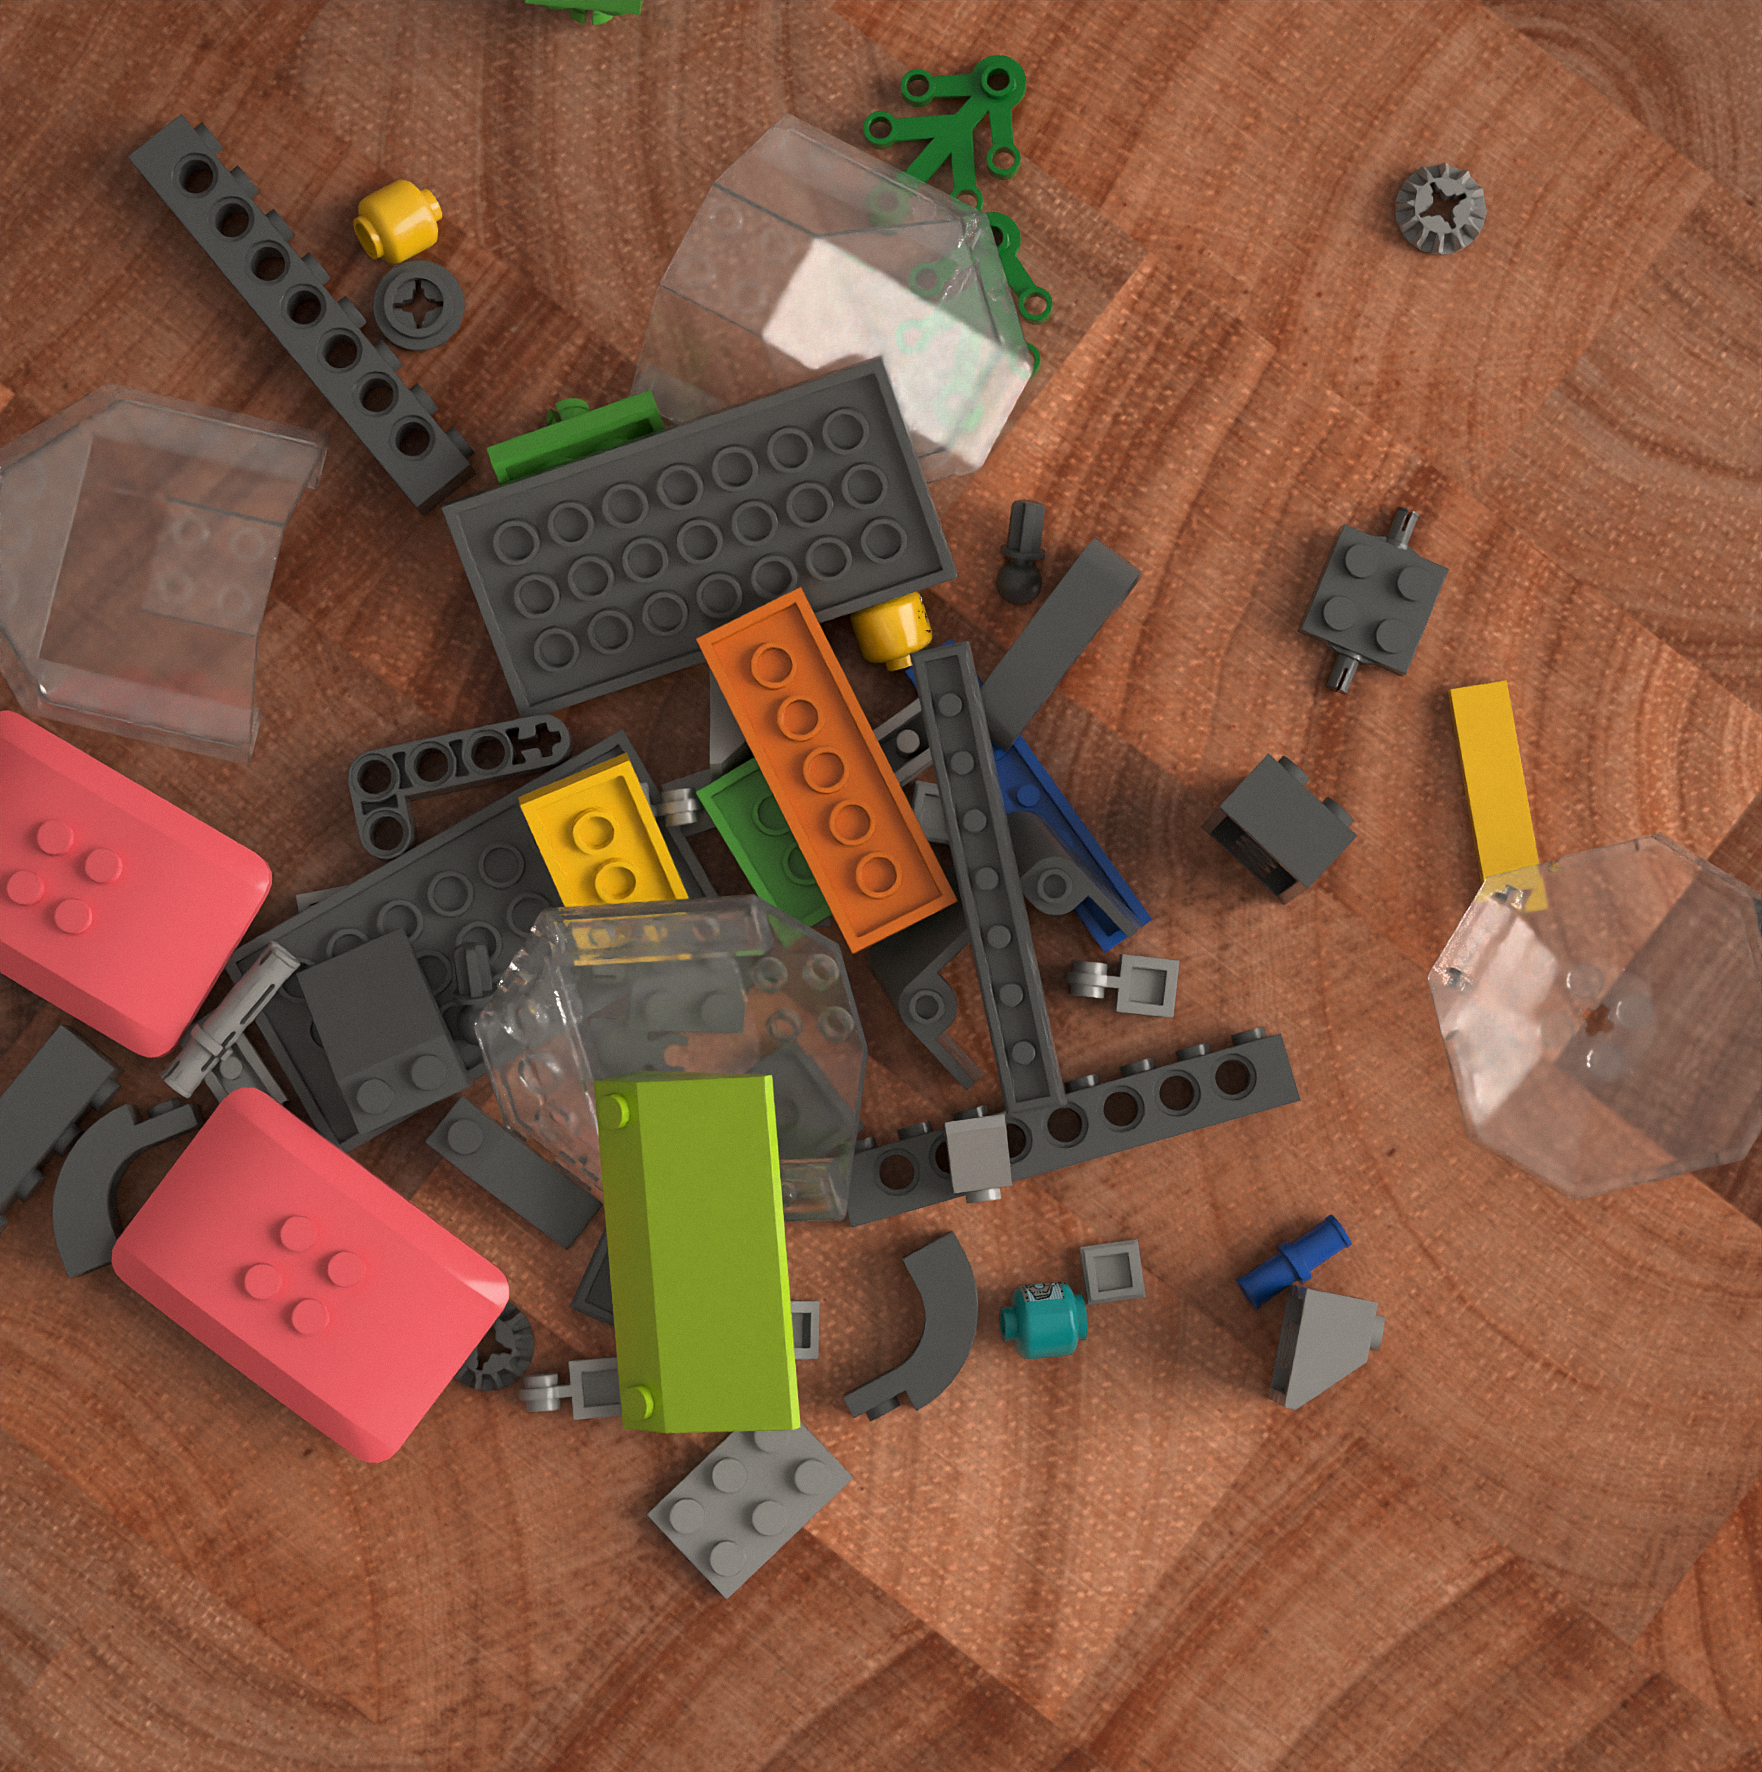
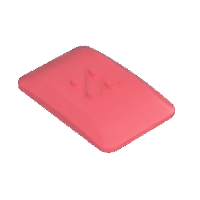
(113, 892)
(310, 1275)

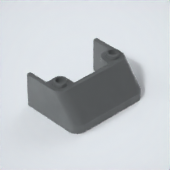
(910, 960)

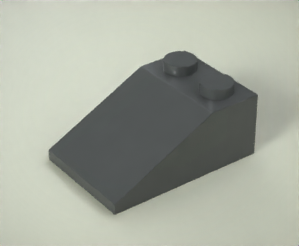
(383, 1031)

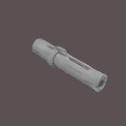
(223, 1027)

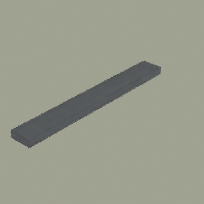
(988, 878)

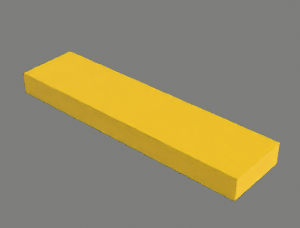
(1493, 778)

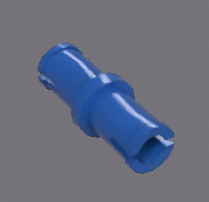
(1293, 1262)

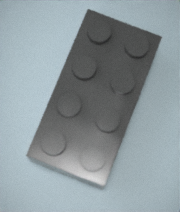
(1280, 828)

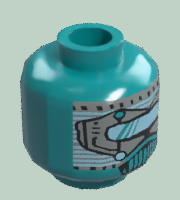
(1044, 1320)

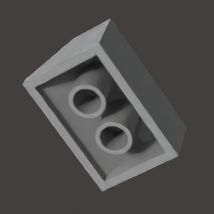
(1321, 1343)

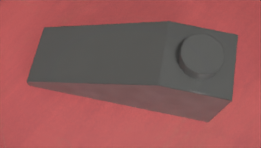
(513, 1172)

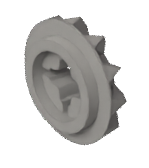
(1432, 233)

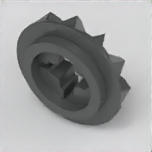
(399, 288)
(504, 1368)

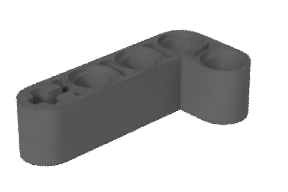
(1055, 640)
(461, 774)

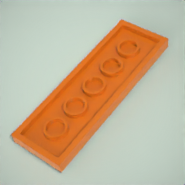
(826, 770)

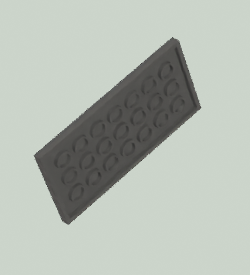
(644, 546)
(460, 886)

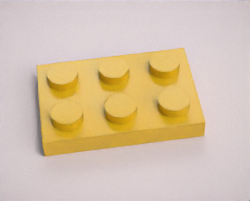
(602, 838)

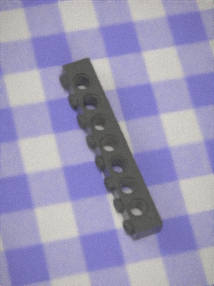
(167, 165)
(1266, 1087)

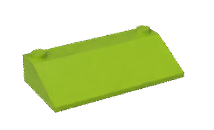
(697, 1252)

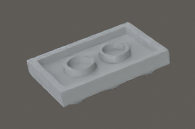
(748, 1501)

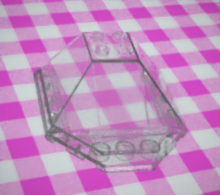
(828, 261)
(146, 564)
(681, 991)

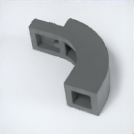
(89, 1181)
(947, 1336)

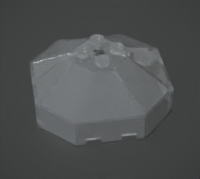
(1676, 966)

